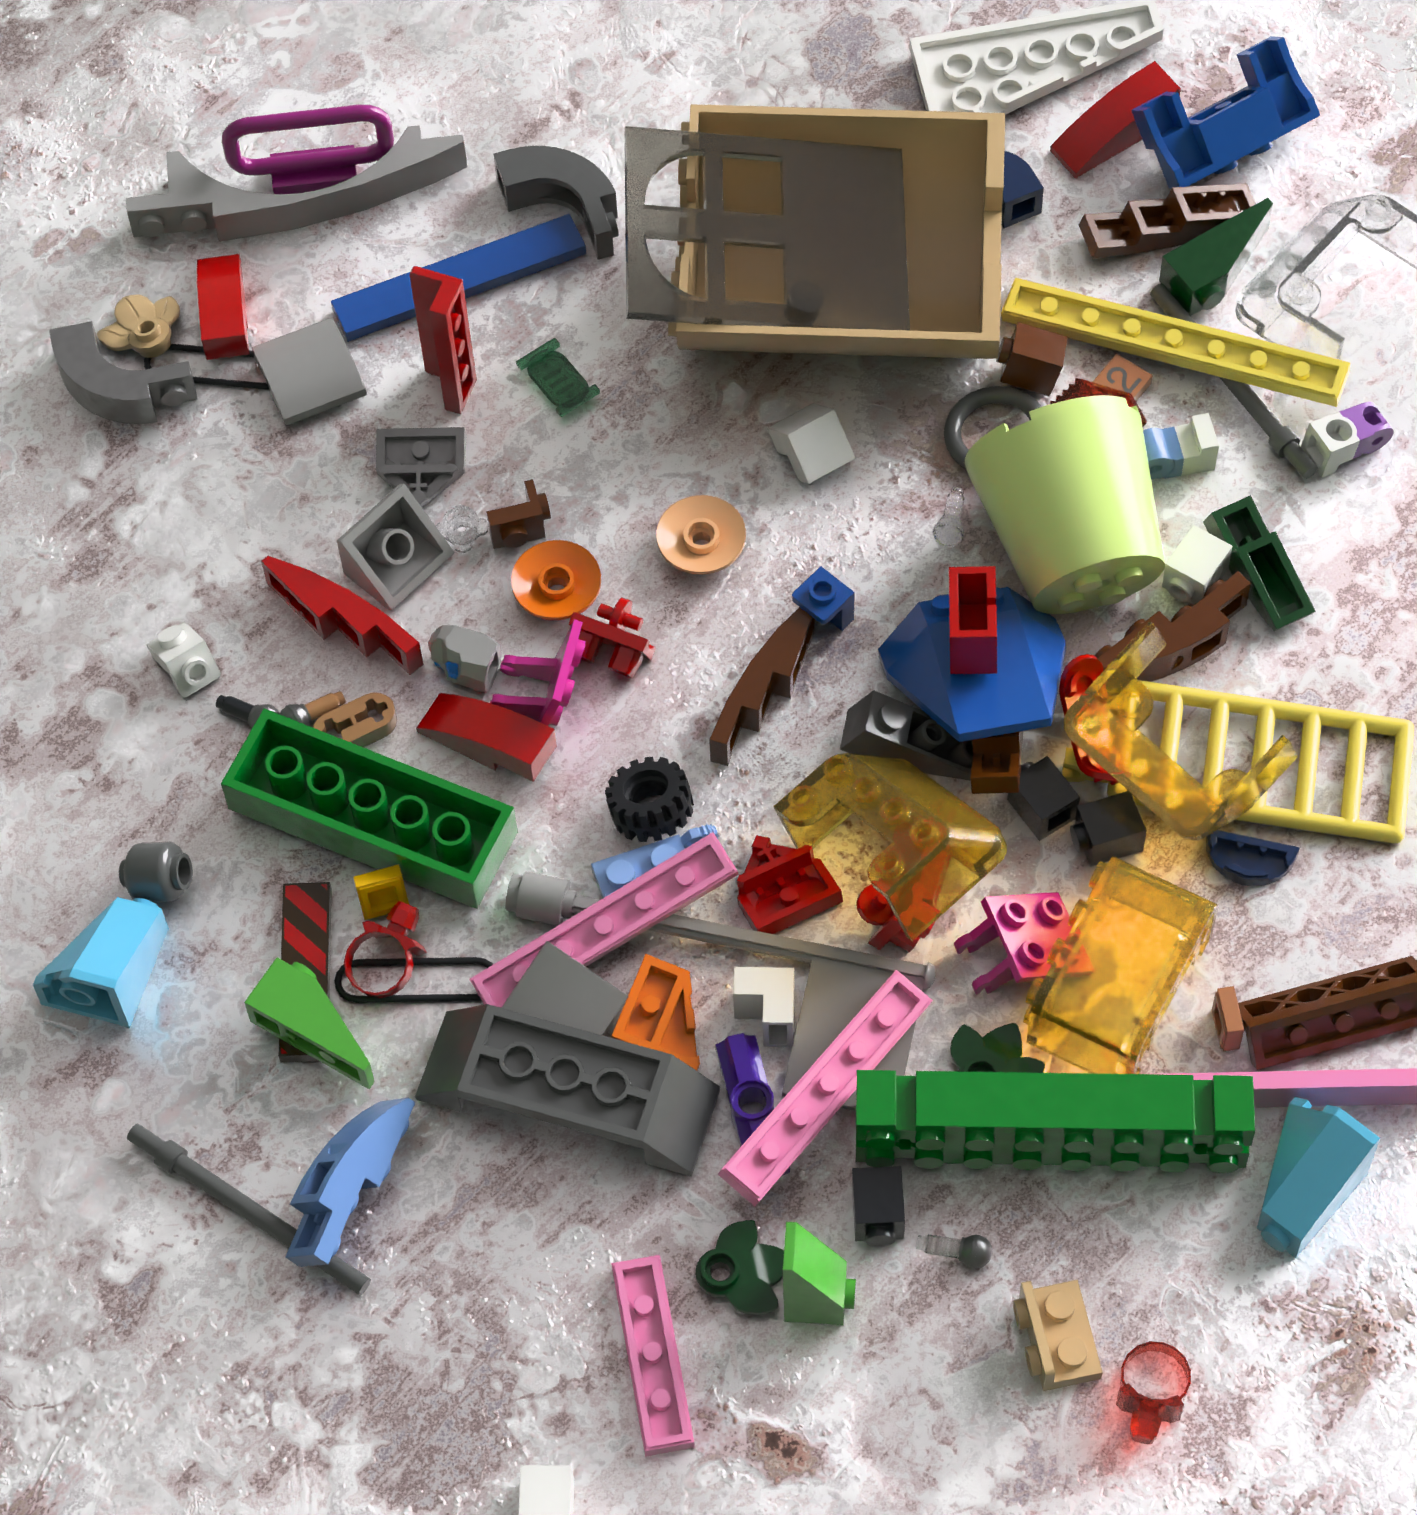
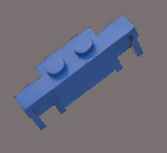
(1232, 127)

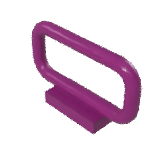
(312, 168)

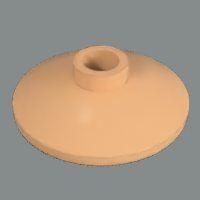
(701, 519)

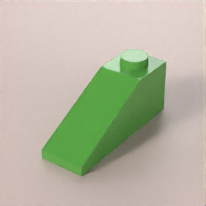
(300, 1013)
(814, 1280)

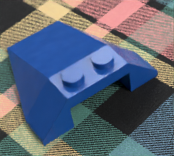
(979, 705)

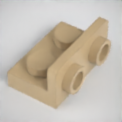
(1058, 1333)

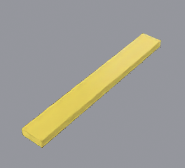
(1177, 342)

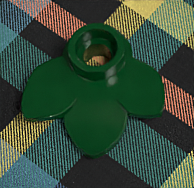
(994, 1052)
(751, 1269)

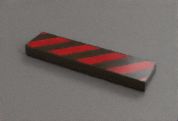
(306, 941)

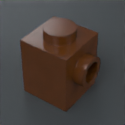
(1032, 358)

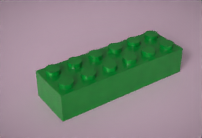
(370, 807)

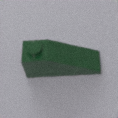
(1210, 263)

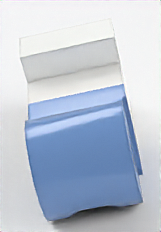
(1182, 448)

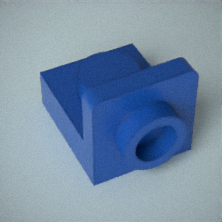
(826, 599)

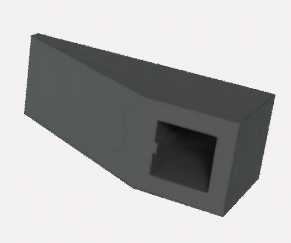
(898, 730)

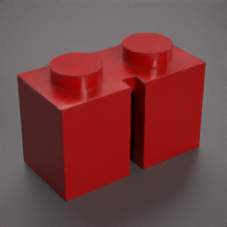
(973, 620)

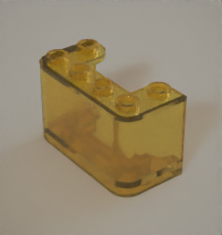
(1117, 969)

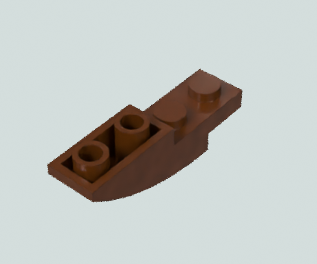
(1192, 630)

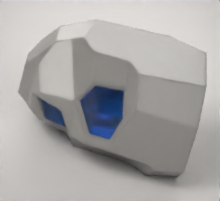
(466, 656)

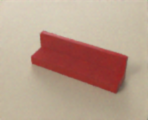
(444, 334)

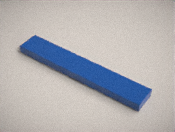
(480, 269)

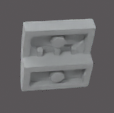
(309, 371)
(565, 993)

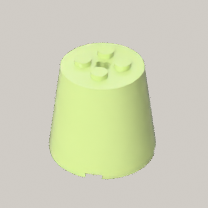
(1072, 502)

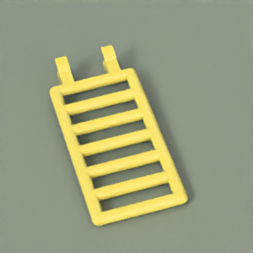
(1312, 719)

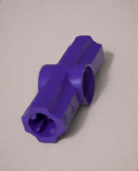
(744, 1082)

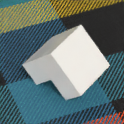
(812, 442)
(769, 996)

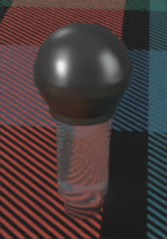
(972, 1251)

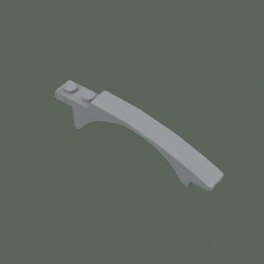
(204, 203)

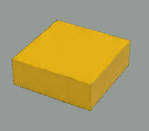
(380, 891)

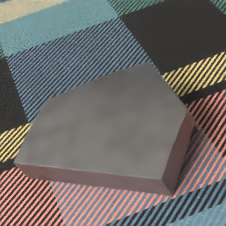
(421, 459)

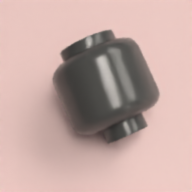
(156, 871)

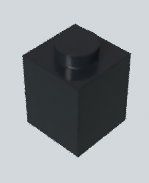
(1044, 798)
(1108, 828)
(878, 1205)

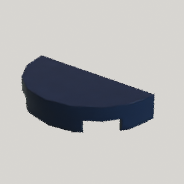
(1249, 859)

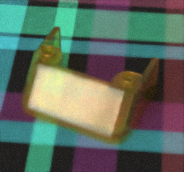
(1106, 729)

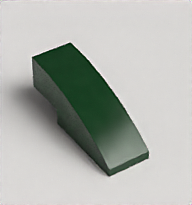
(1262, 561)

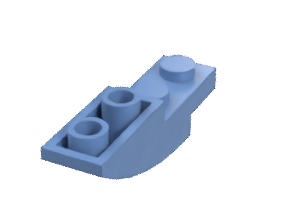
(349, 1162)

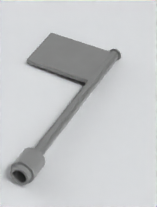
(835, 989)

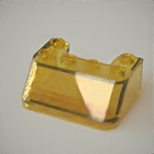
(935, 838)

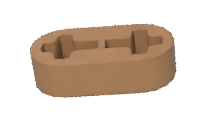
(354, 722)

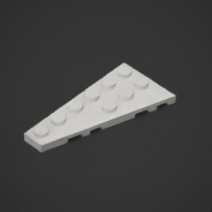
(1028, 58)

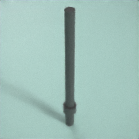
(1281, 437)
(174, 1159)

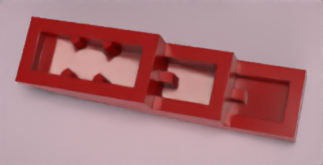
(332, 608)

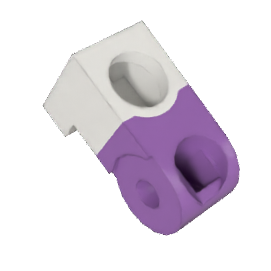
(1345, 436)

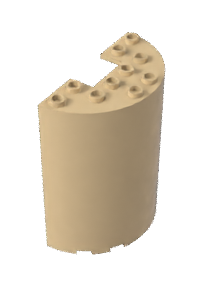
(950, 223)

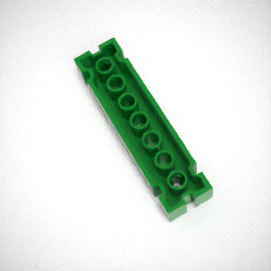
(1054, 1120)

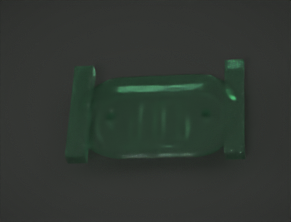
(557, 377)

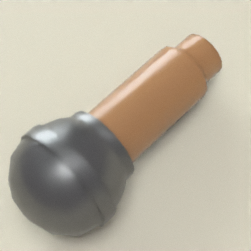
(314, 709)

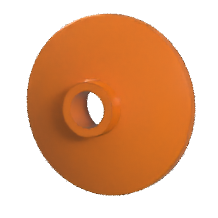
(556, 564)

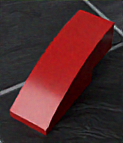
(1109, 123)
(222, 307)
(489, 734)

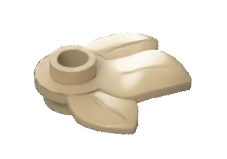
(141, 325)

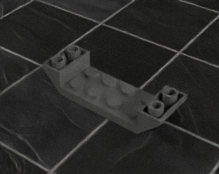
(571, 1082)

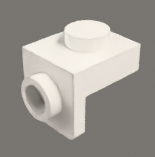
(184, 658)

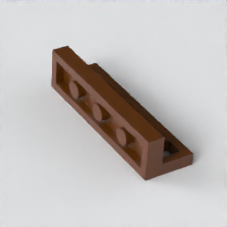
(1334, 1015)

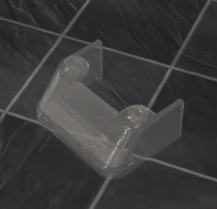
(1283, 292)

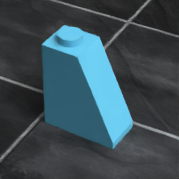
(107, 963)
(1313, 1173)

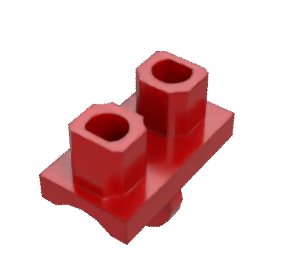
(629, 648)
(876, 911)

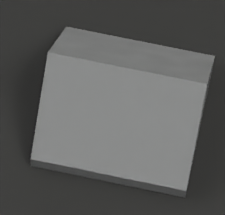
(393, 548)

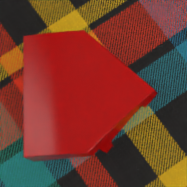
(784, 886)

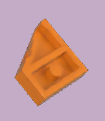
(660, 1011)

